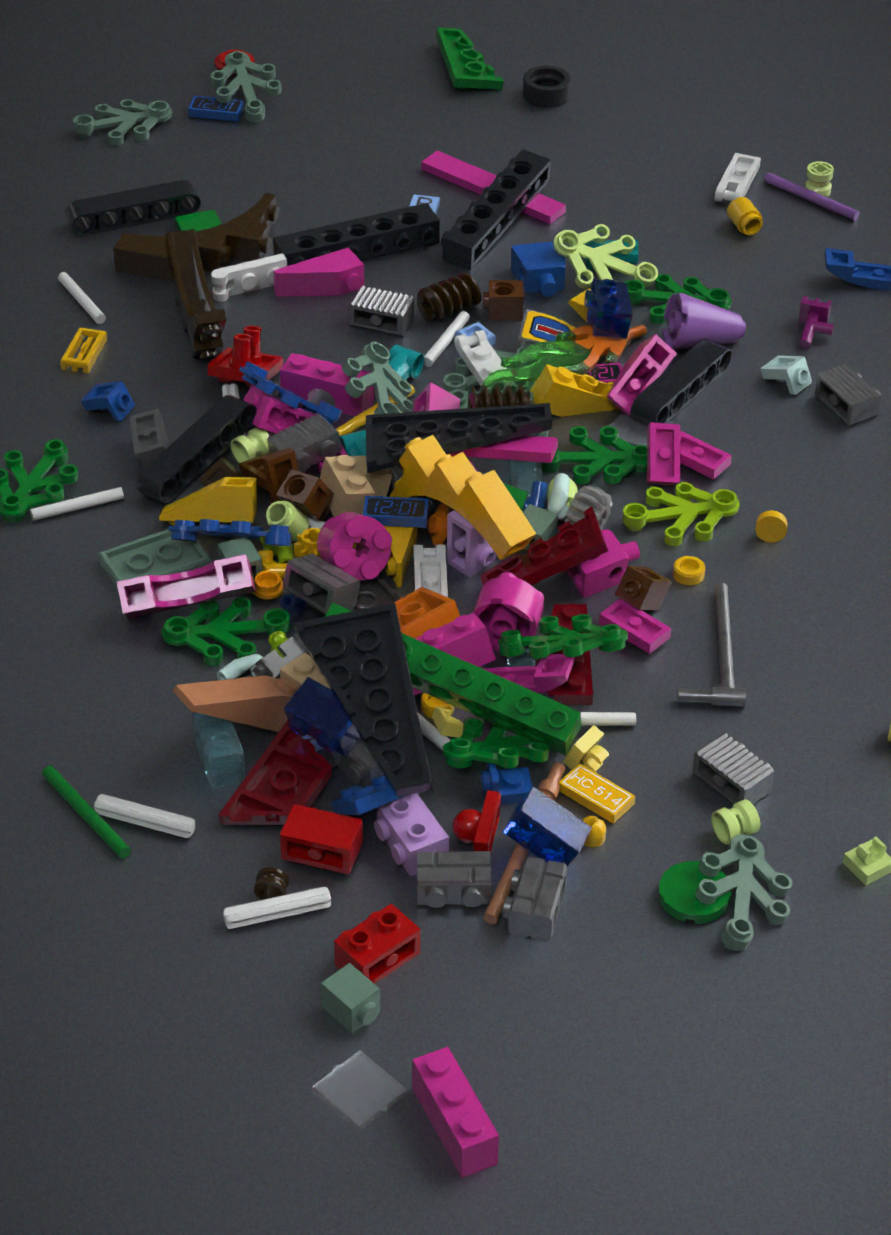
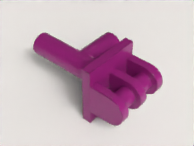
(815, 317)

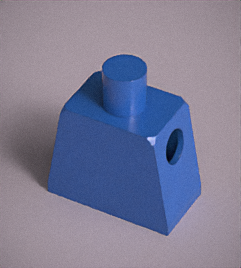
(538, 267)

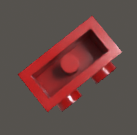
(321, 839)
(378, 944)

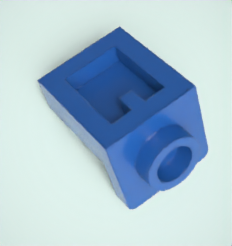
(109, 396)
(511, 783)

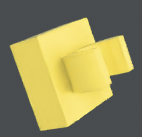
(587, 751)

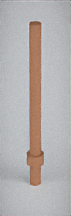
(551, 789)

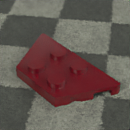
(283, 776)

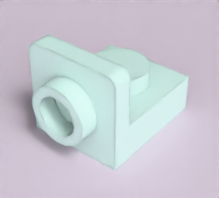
(789, 369)

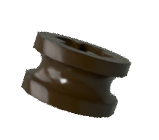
(271, 883)

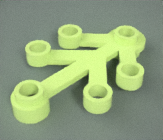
(601, 256)

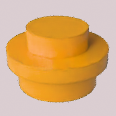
(268, 585)

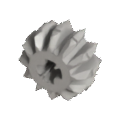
(588, 498)

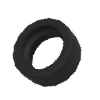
(535, 85)

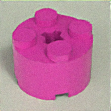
(371, 541)
(509, 605)

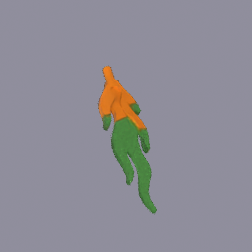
(574, 349)

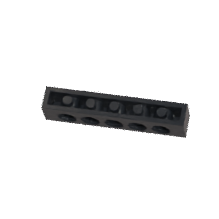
(495, 209)
(365, 236)

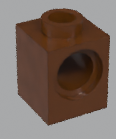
(504, 300)
(305, 493)
(643, 588)

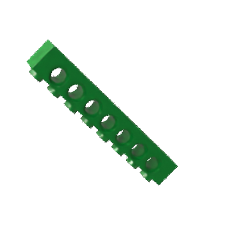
(488, 695)

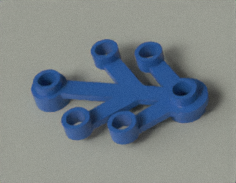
(257, 377)
(186, 531)

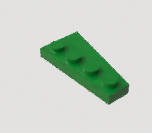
(464, 63)

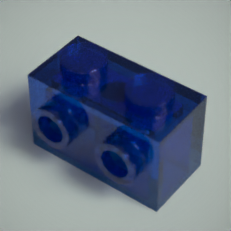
(609, 308)
(319, 714)
(547, 828)

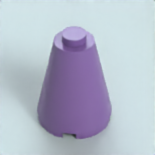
(695, 319)

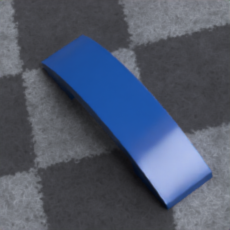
(860, 273)

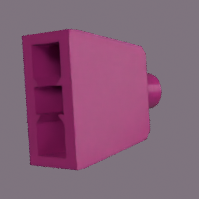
(606, 569)

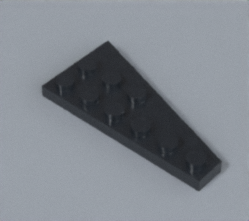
(452, 428)
(370, 676)

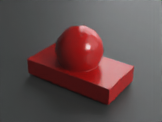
(478, 827)

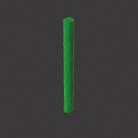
(91, 817)

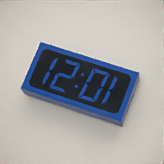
(210, 108)
(397, 511)

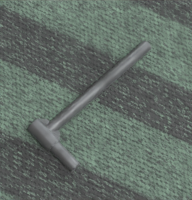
(725, 693)

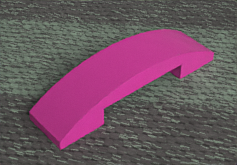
(549, 673)

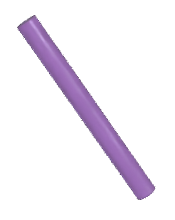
(812, 196)

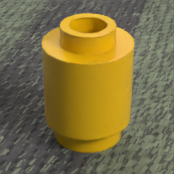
(745, 216)

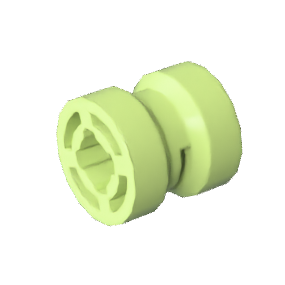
(819, 177)
(250, 446)
(735, 821)

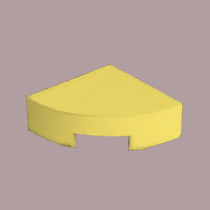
(447, 724)

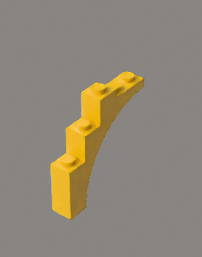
(475, 496)

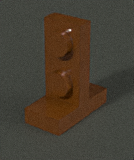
(270, 470)

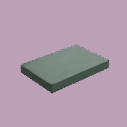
(152, 556)

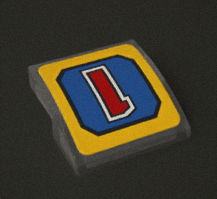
(540, 328)

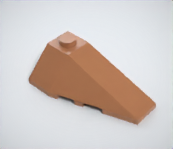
(245, 700)

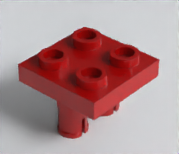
(245, 348)

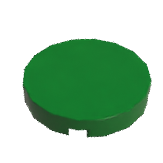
(678, 894)

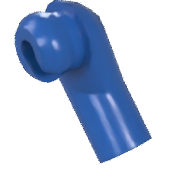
(538, 495)

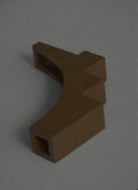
(238, 239)
(192, 294)

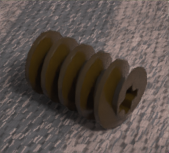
(448, 297)
(495, 398)

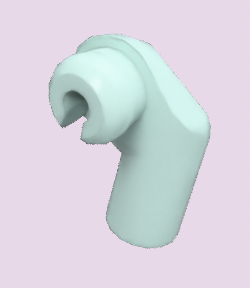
(559, 496)
(238, 667)

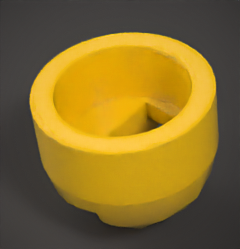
(598, 832)

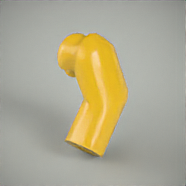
(269, 564)

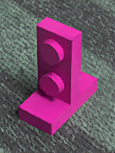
(272, 412)

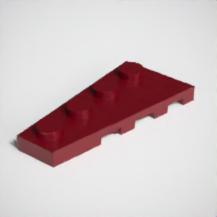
(556, 555)
(579, 686)

